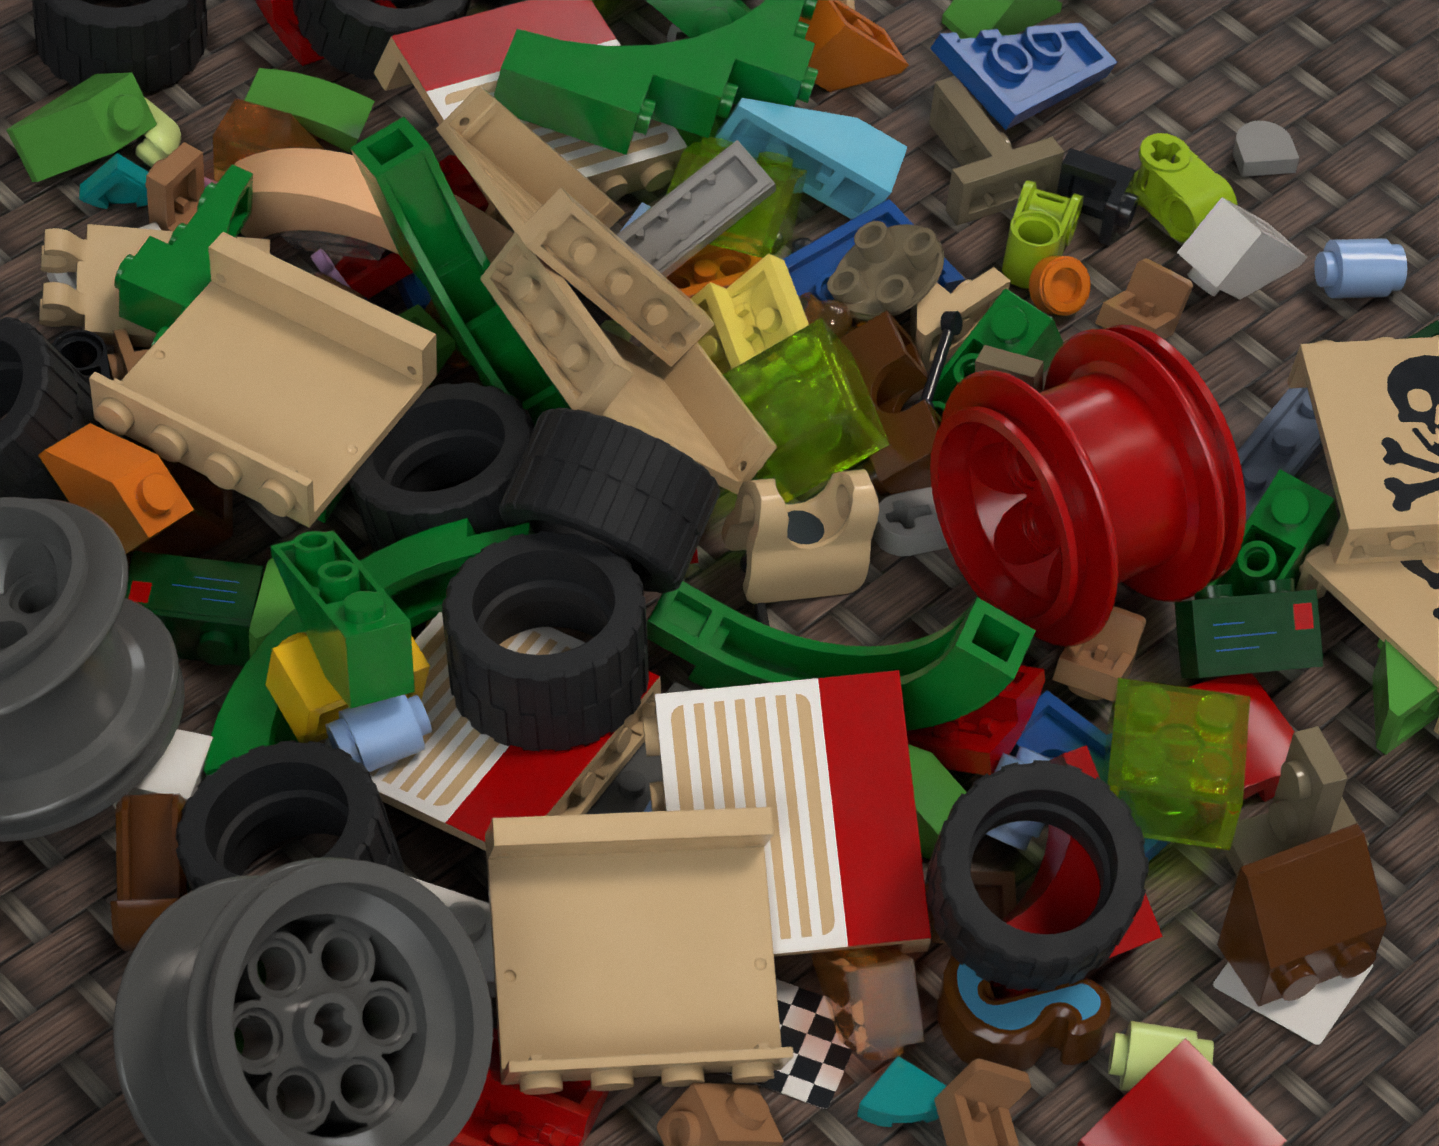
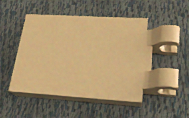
(96, 262)

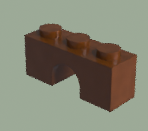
(892, 375)

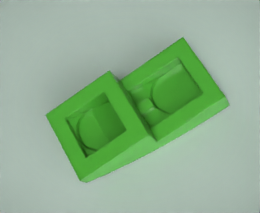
(317, 104)

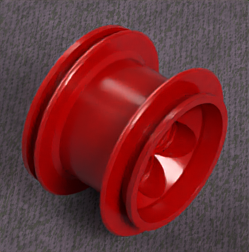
(1088, 483)

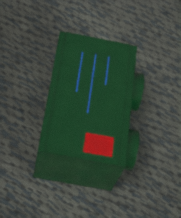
(200, 603)
(1248, 632)

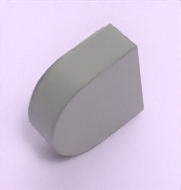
(1264, 150)

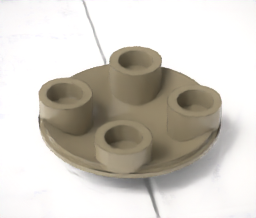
(887, 269)

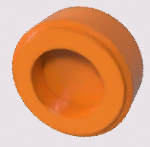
(1059, 285)

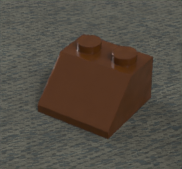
(1304, 917)

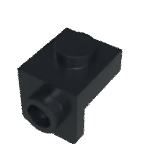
(1104, 190)

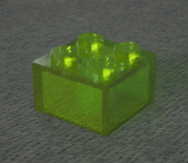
(811, 407)
(1178, 760)

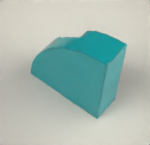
(116, 183)
(901, 1096)

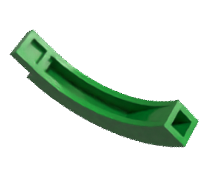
(413, 576)
(939, 673)

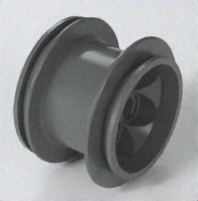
(82, 670)
(363, 1020)

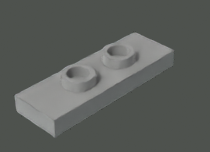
(699, 209)

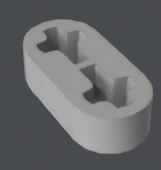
(915, 511)

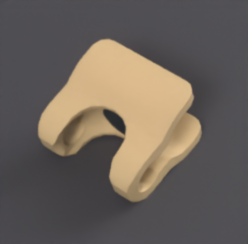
(804, 546)

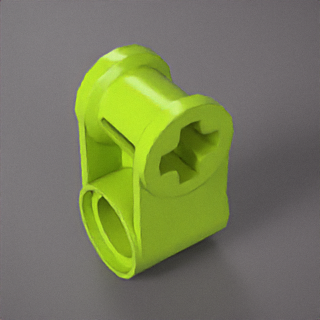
(1178, 192)
(1038, 229)

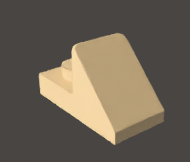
(969, 298)

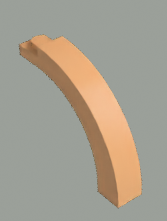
(329, 194)

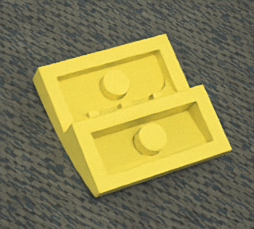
(750, 313)

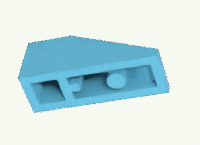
(844, 157)

